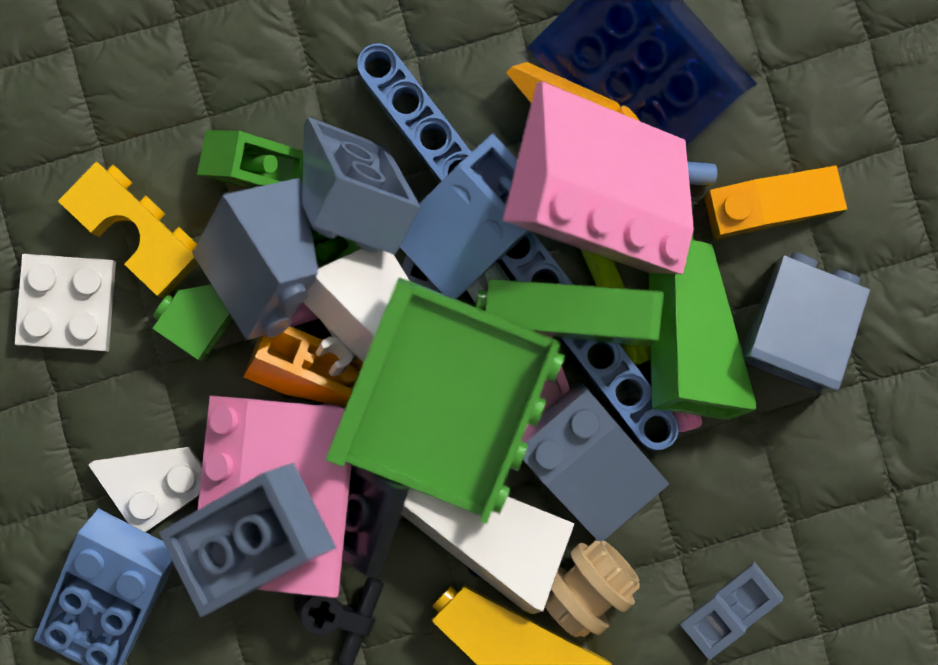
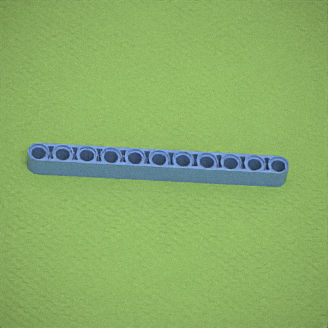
(538, 260)

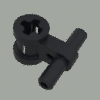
(356, 620)

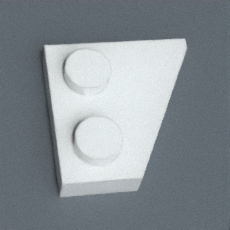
(150, 484)

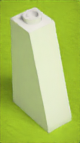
(354, 295)
(512, 552)

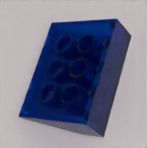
(646, 58)

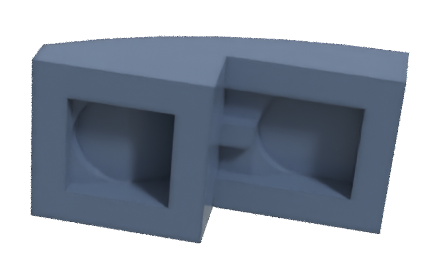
(731, 610)

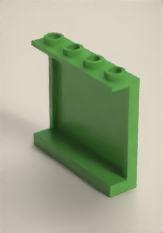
(446, 399)

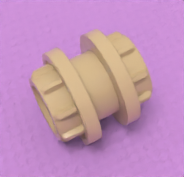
(591, 588)

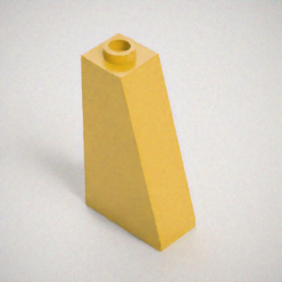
(502, 636)

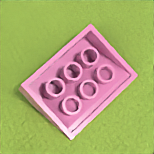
(602, 183)
(262, 435)

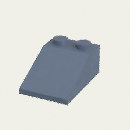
(355, 189)
(590, 463)
(247, 539)

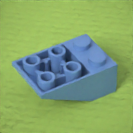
(462, 222)
(105, 592)

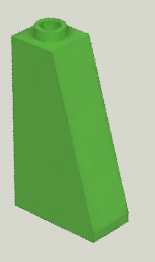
(577, 311)
(698, 351)

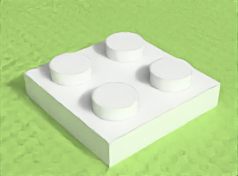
(65, 302)

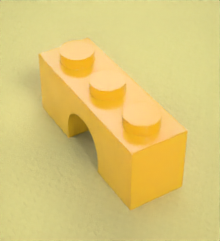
(103, 199)

